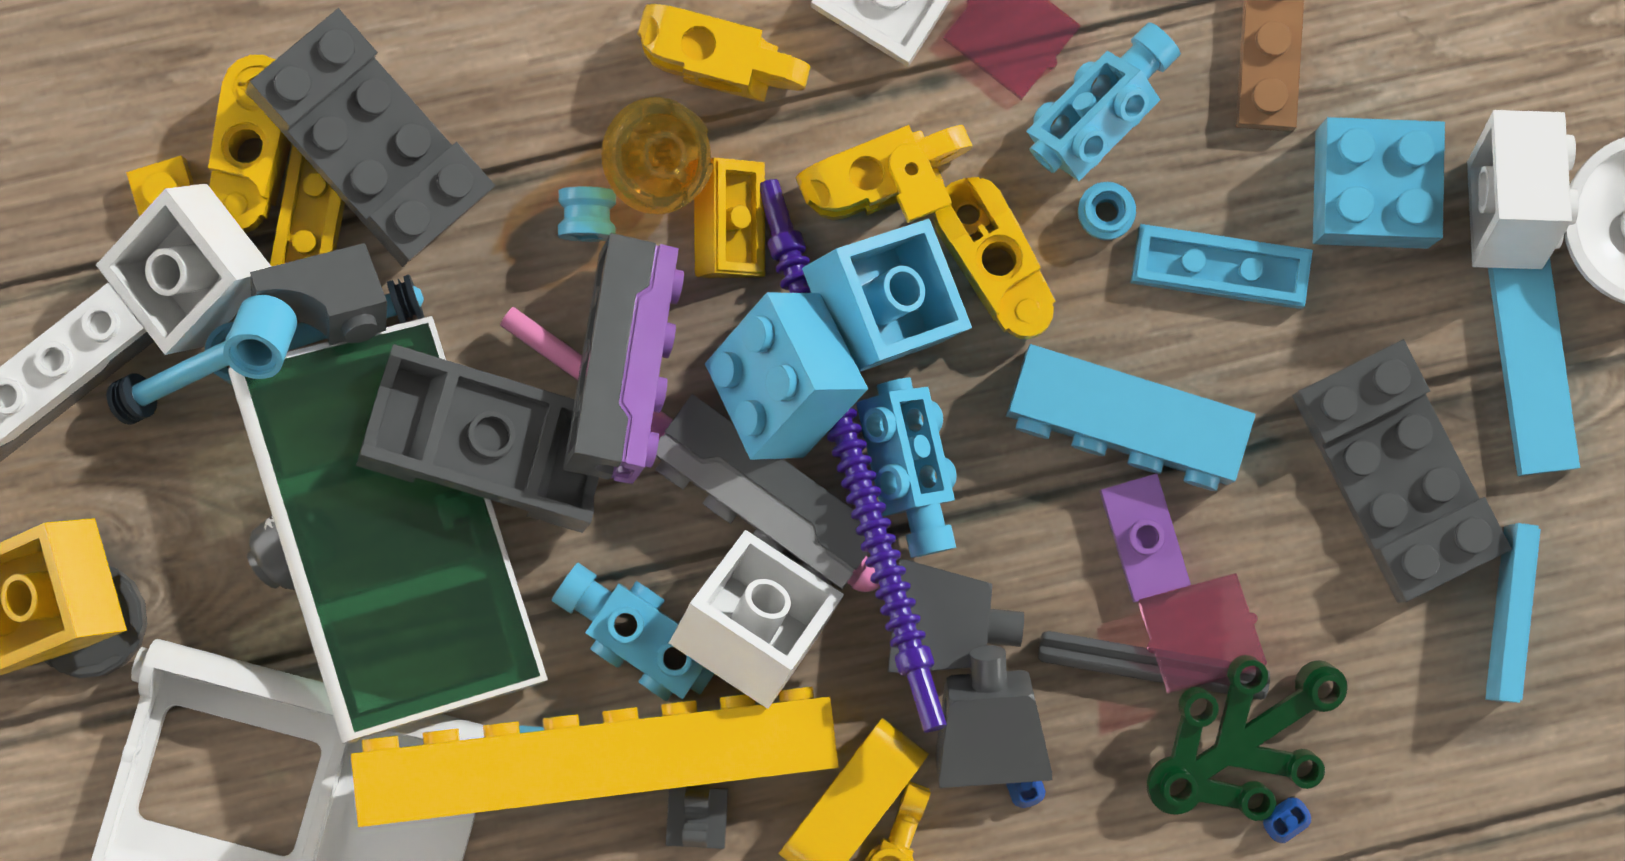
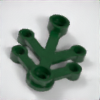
(1239, 741)

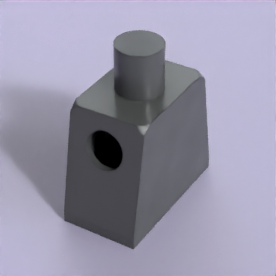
(956, 616)
(990, 726)

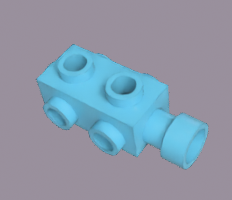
(1100, 115)
(905, 461)
(642, 649)

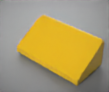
(730, 221)

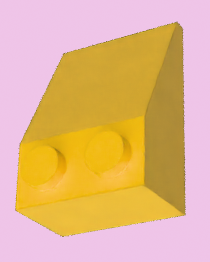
(55, 593)

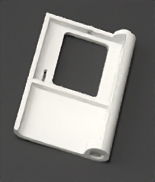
(281, 703)

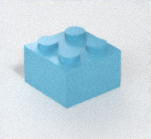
(1379, 182)
(890, 294)
(785, 375)

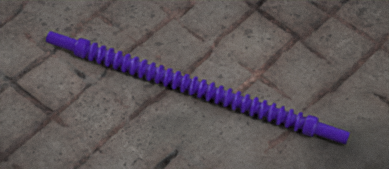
(913, 658)

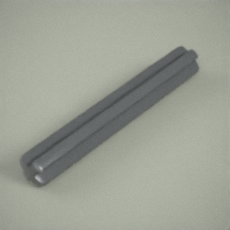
(1118, 660)

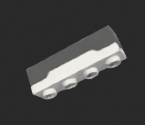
(66, 365)

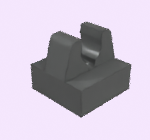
(697, 817)

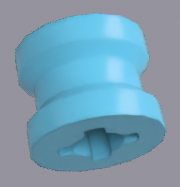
(586, 213)

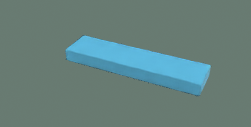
(1534, 370)

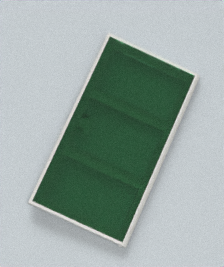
(391, 575)

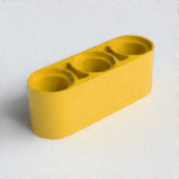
(856, 797)

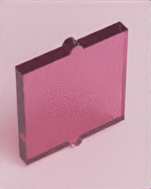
(1012, 39)
(1200, 631)

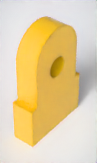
(920, 192)

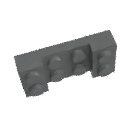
(368, 137)
(476, 437)
(1400, 472)

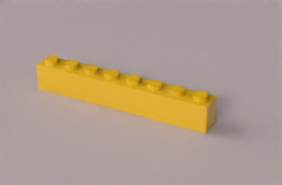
(592, 760)

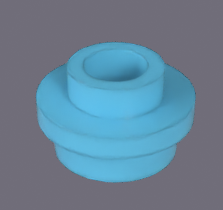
(1115, 195)

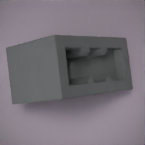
(329, 292)

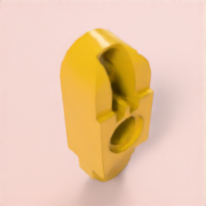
(717, 53)
(861, 176)
(254, 186)
(1015, 300)

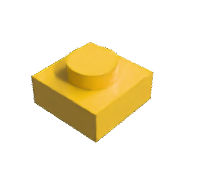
(151, 180)

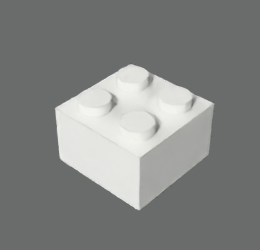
(1521, 189)
(183, 267)
(755, 618)

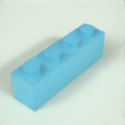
(1129, 416)

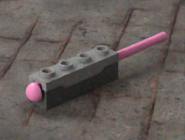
(766, 493)

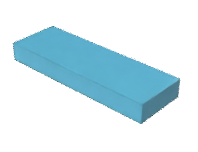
(1221, 266)
(1513, 614)

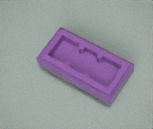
(1145, 537)

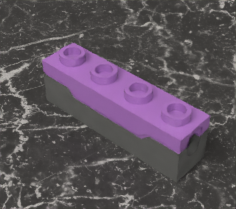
(623, 360)

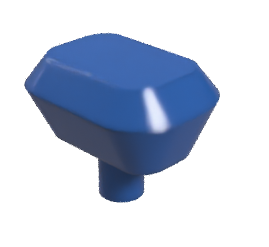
(1026, 793)
(1287, 820)

